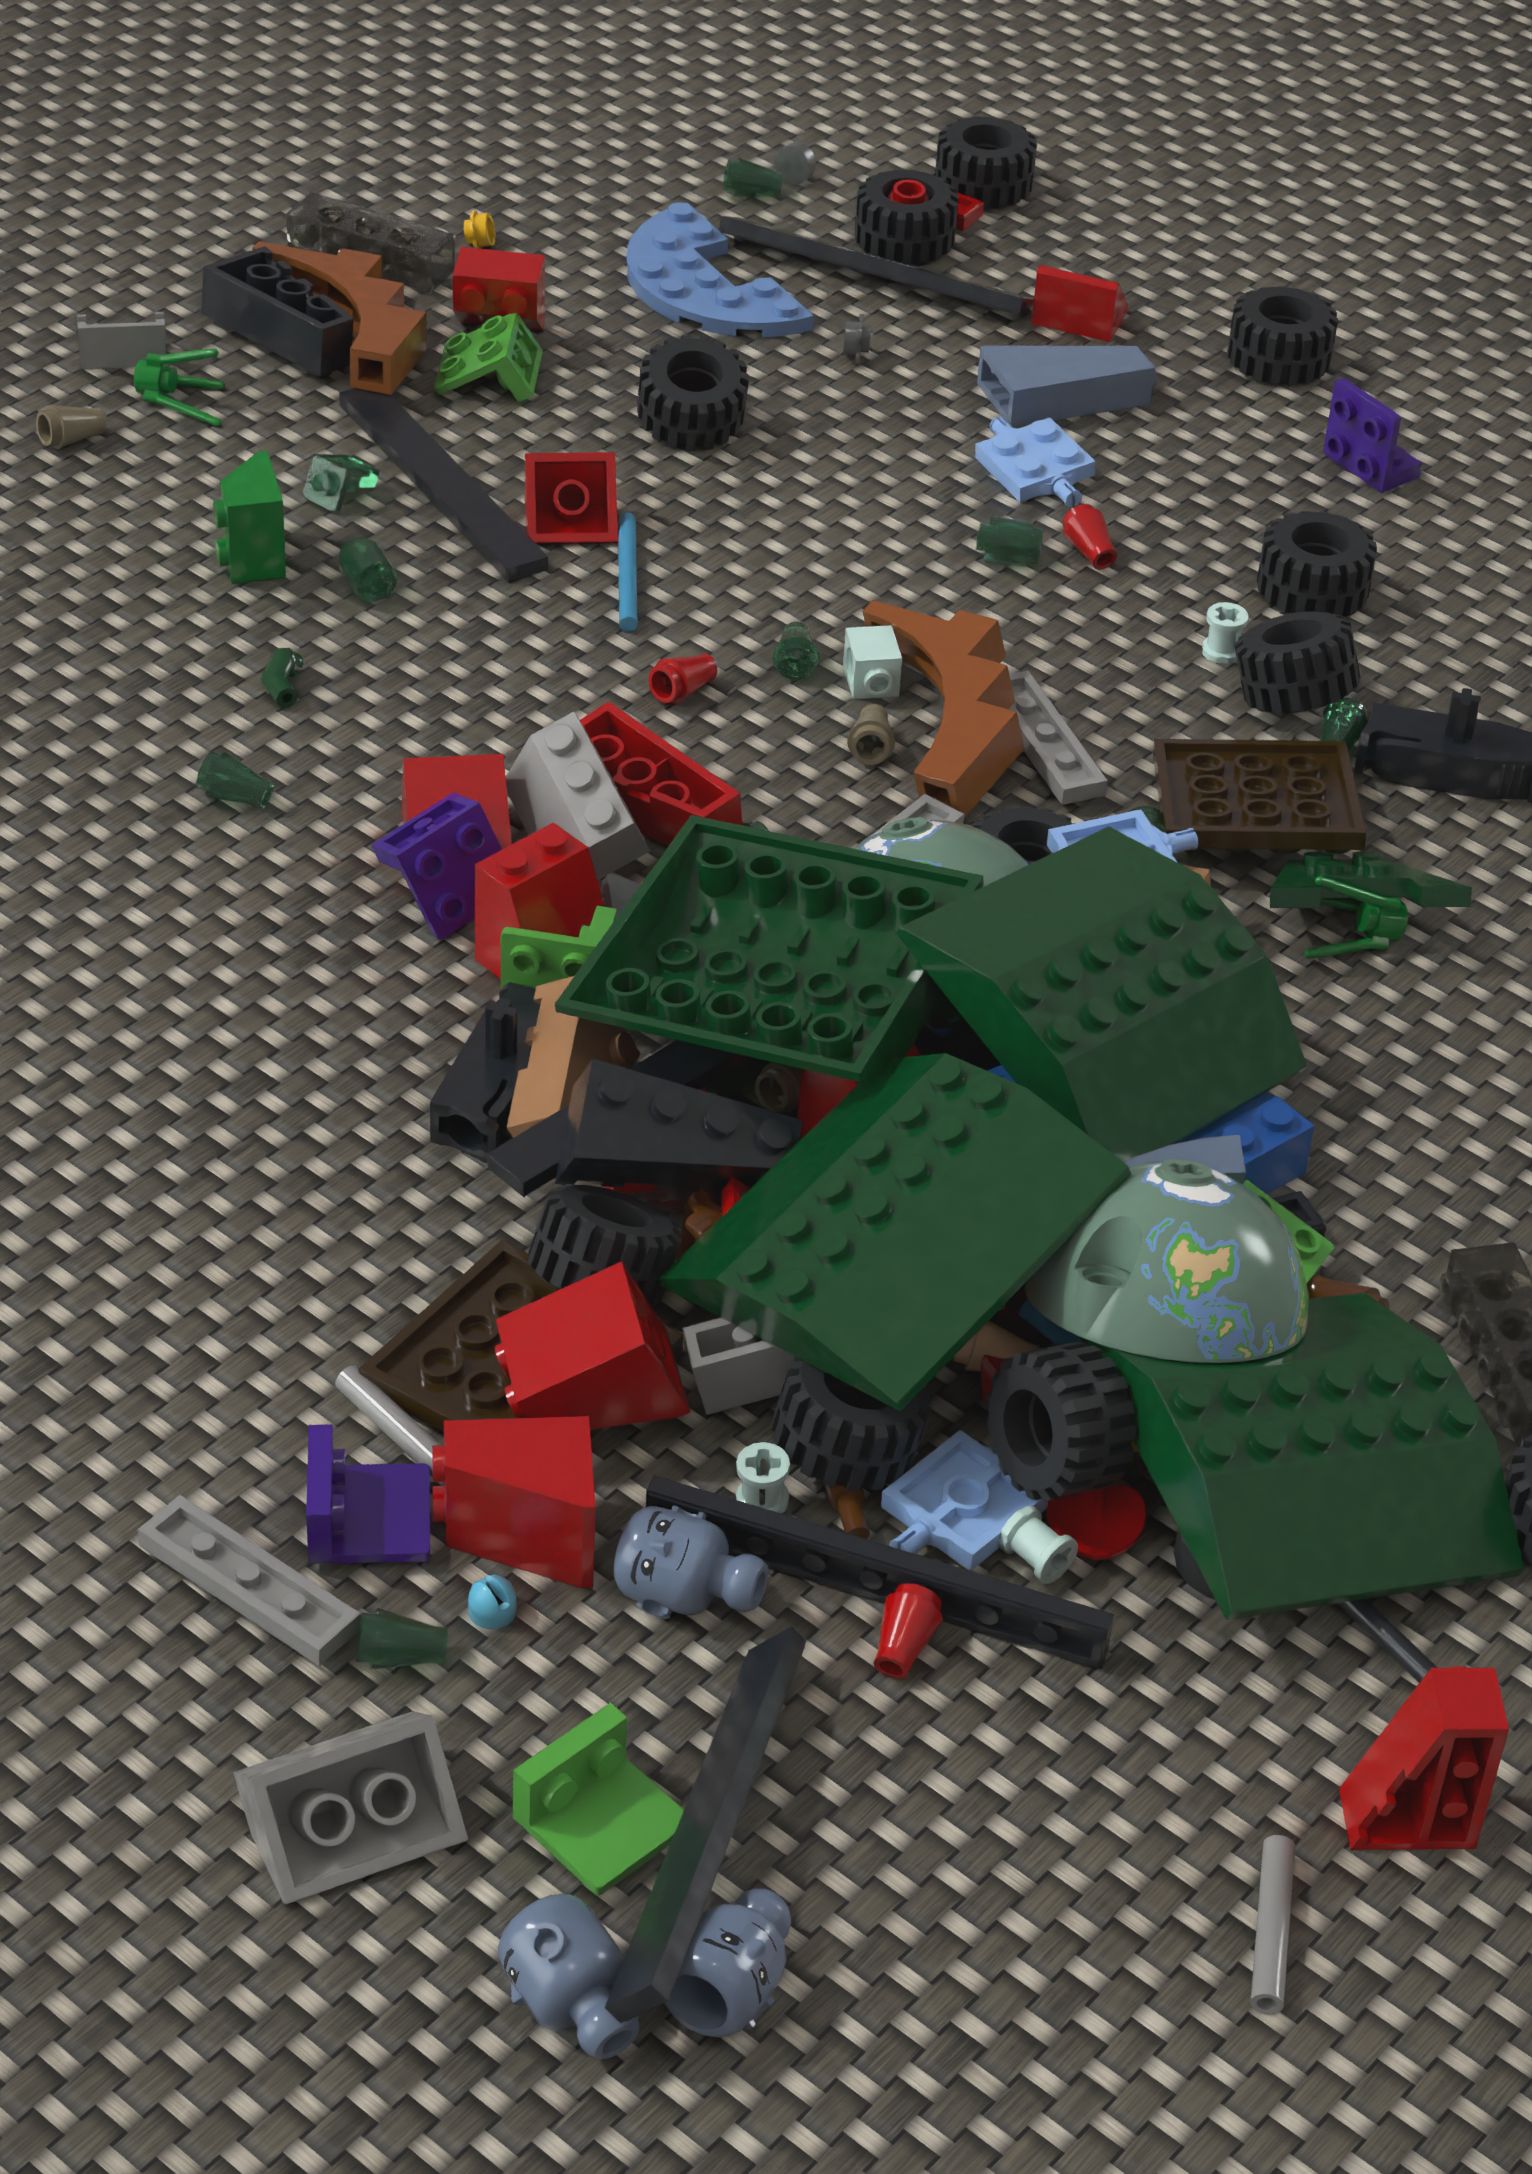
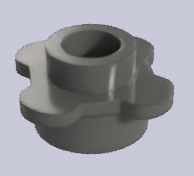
(856, 338)

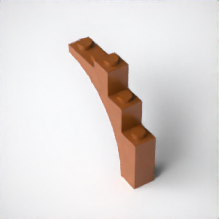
(385, 333)
(977, 728)

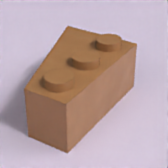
(559, 1056)

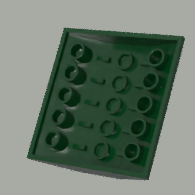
(771, 950)
(1114, 991)
(900, 1223)
(1325, 1465)

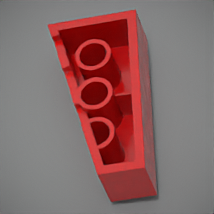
(656, 778)

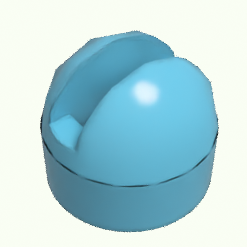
(483, 1606)

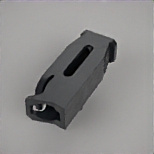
(1447, 750)
(468, 1103)

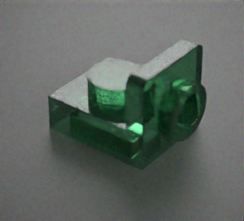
(335, 475)

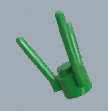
(156, 378)
(1376, 916)

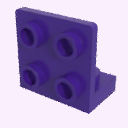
(1364, 439)
(439, 859)
(364, 1508)

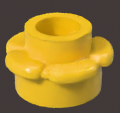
(479, 230)

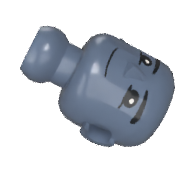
(683, 1564)
(732, 1964)
(564, 1972)

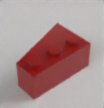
(1430, 1766)

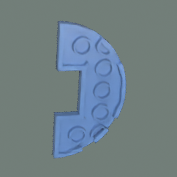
(676, 281)

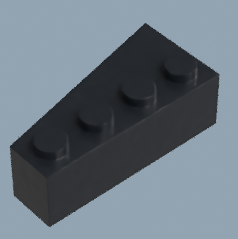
(277, 311)
(666, 1134)

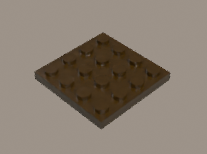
(1260, 794)
(446, 1356)

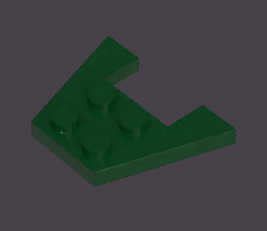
(1367, 871)

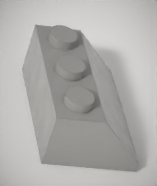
(568, 784)
(351, 1805)

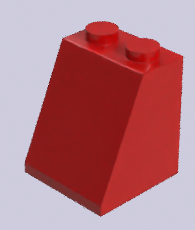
(471, 776)
(534, 886)
(592, 1355)
(519, 1494)

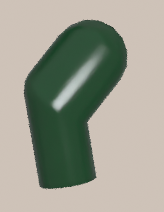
(276, 674)

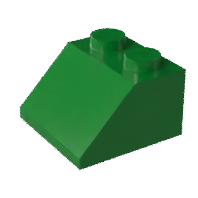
(251, 522)

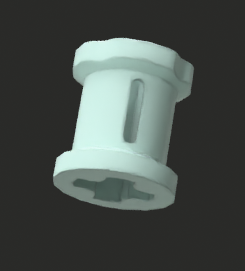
(1225, 628)
(773, 1482)
(1038, 1544)

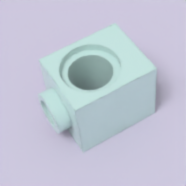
(872, 662)

